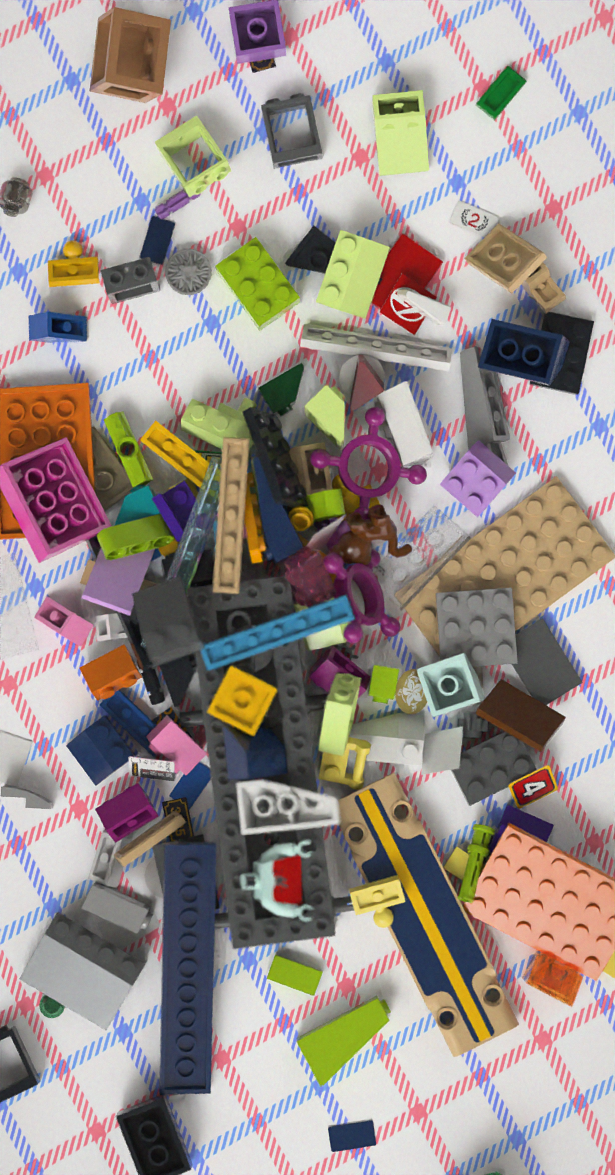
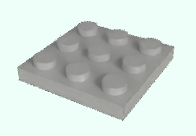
(477, 625)

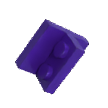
(176, 507)
(524, 821)

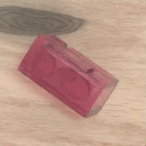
(309, 577)

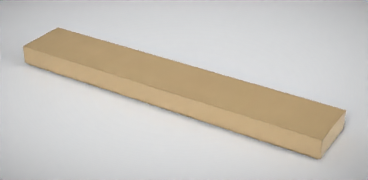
(231, 515)

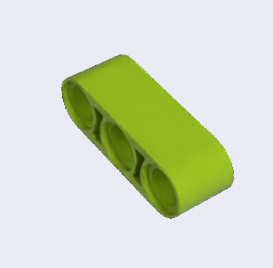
(325, 504)
(134, 537)

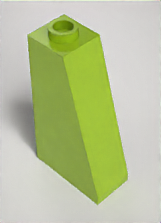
(339, 1039)

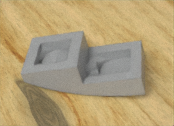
(33, 799)

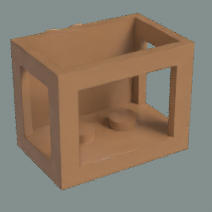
(130, 55)

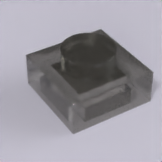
(273, 714)

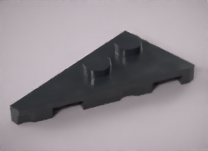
(313, 252)

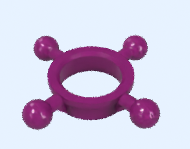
(374, 418)
(371, 594)

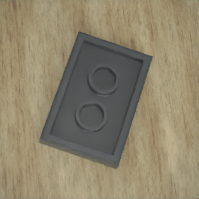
(543, 664)

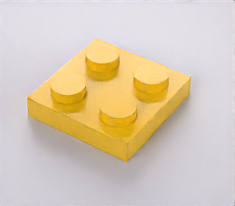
(242, 700)

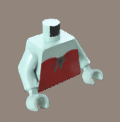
(278, 879)

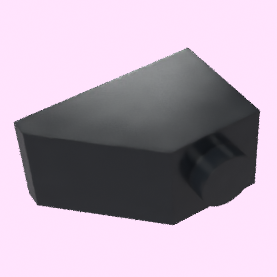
(178, 676)

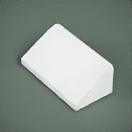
(105, 867)

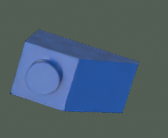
(57, 327)

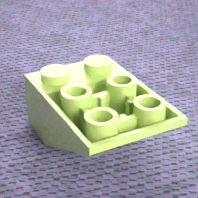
(400, 132)

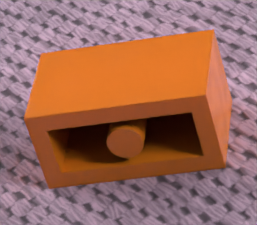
(110, 673)

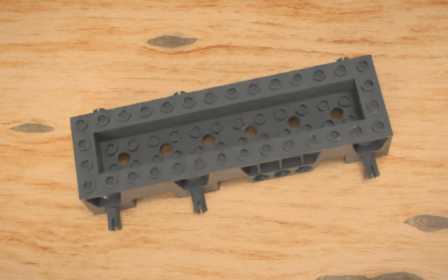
(246, 917)

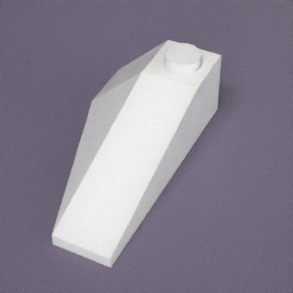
(392, 738)
(278, 807)

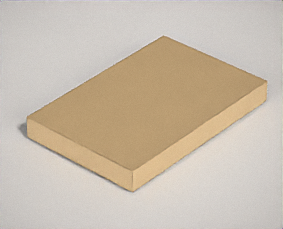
(505, 258)

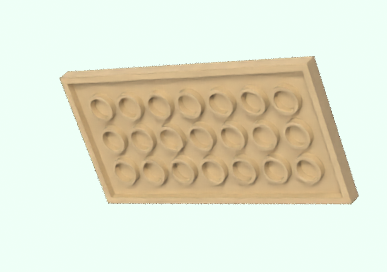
(534, 548)

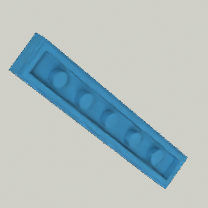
(277, 632)

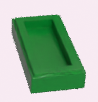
(501, 93)

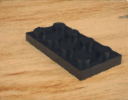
(275, 458)

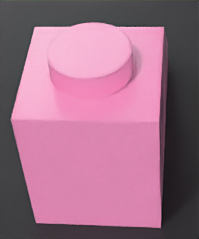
(63, 621)

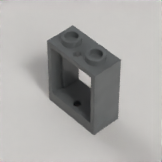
(297, 155)
(130, 285)

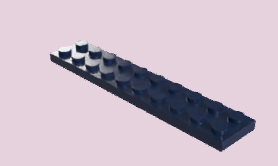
(187, 968)

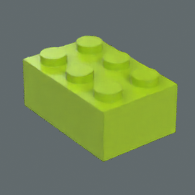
(257, 284)

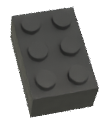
(492, 766)

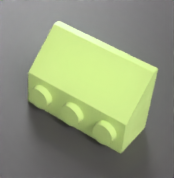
(352, 274)
(327, 414)

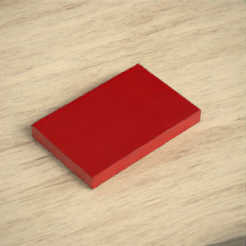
(409, 259)

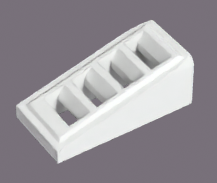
(430, 308)

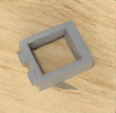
(117, 908)

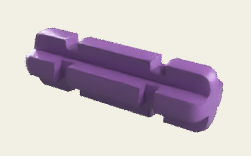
(173, 204)

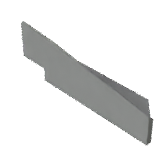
(483, 405)

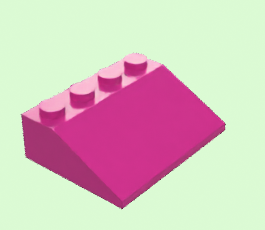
(52, 499)

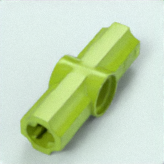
(121, 436)

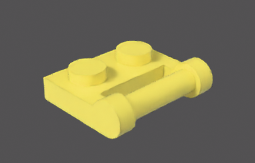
(334, 766)

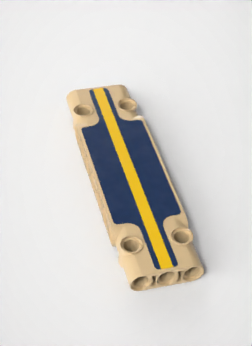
(431, 922)

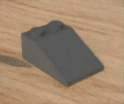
(167, 621)

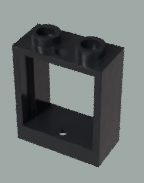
(27, 1082)

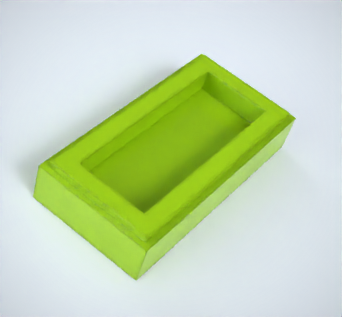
(294, 975)

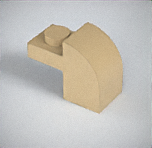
(543, 289)

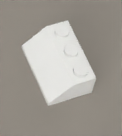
(404, 425)

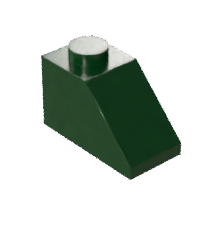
(282, 391)

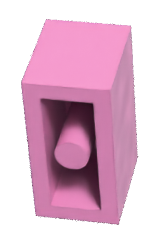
(175, 745)

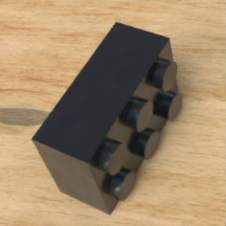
(154, 1138)

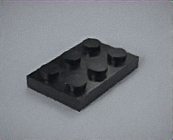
(579, 333)

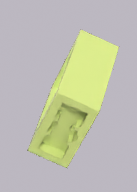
(182, 137)
(339, 714)

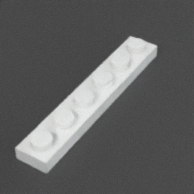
(376, 346)

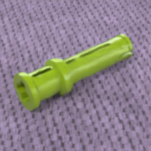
(477, 852)

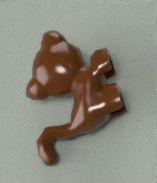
(357, 544)

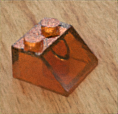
(553, 978)

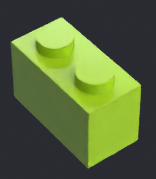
(383, 683)

